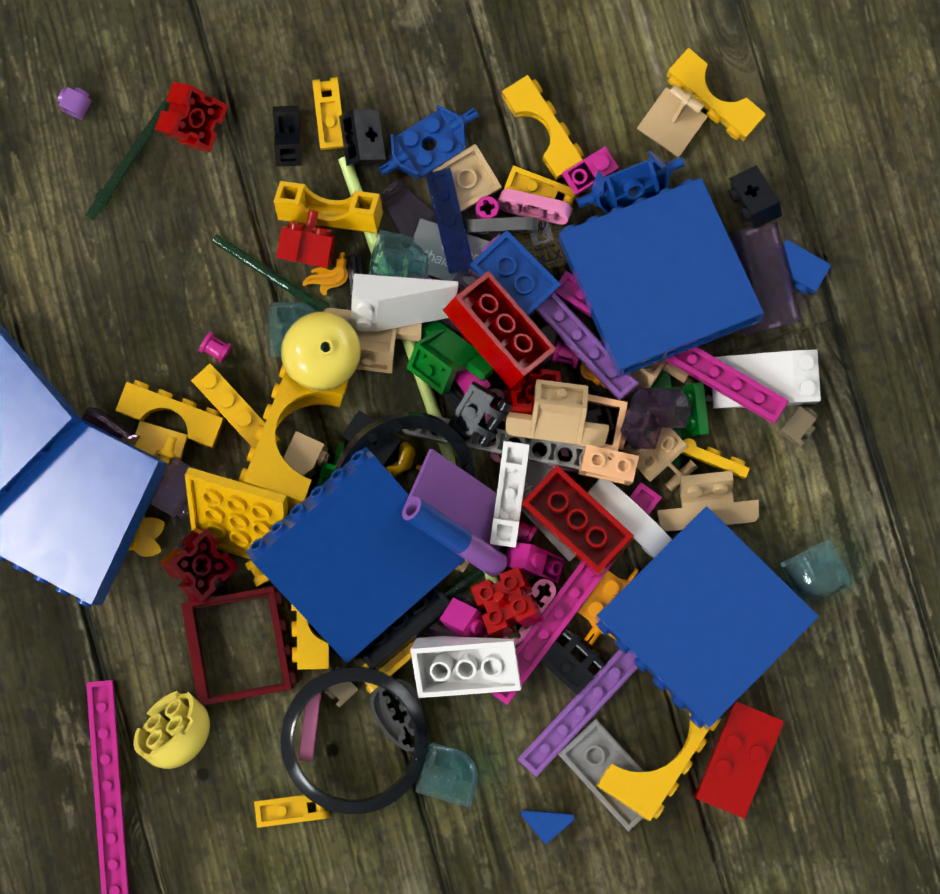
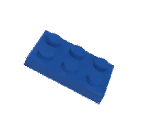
(517, 272)

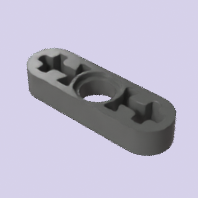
(497, 226)

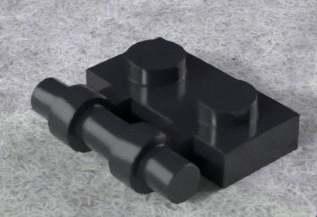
(471, 410)
(566, 667)

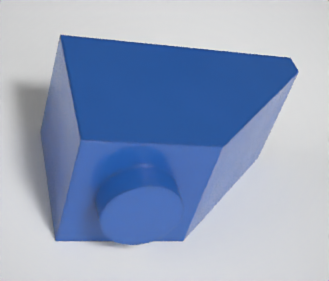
(804, 268)

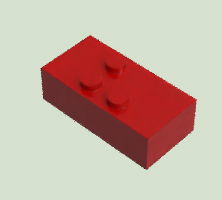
(499, 329)
(577, 521)
(738, 759)

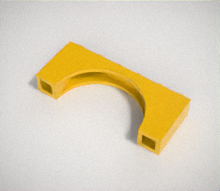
(266, 464)
(647, 790)

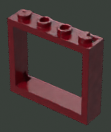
(196, 654)

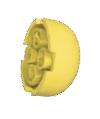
(308, 363)
(174, 741)

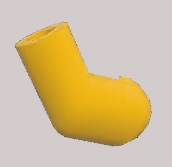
(405, 460)

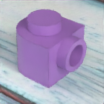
(74, 102)

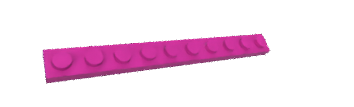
(702, 367)
(565, 606)
(107, 787)

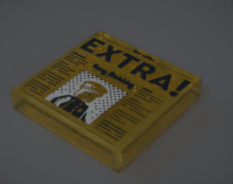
(544, 244)

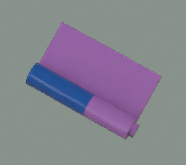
(455, 512)

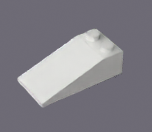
(398, 301)
(787, 373)
(464, 666)

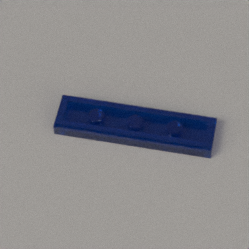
(449, 220)

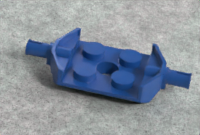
(442, 127)
(614, 189)

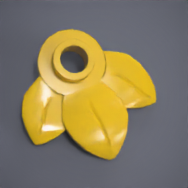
(144, 540)

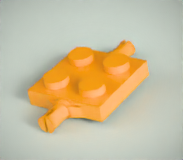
(601, 596)

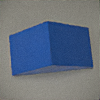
(546, 823)

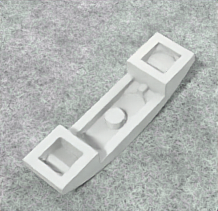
(509, 494)
(631, 516)

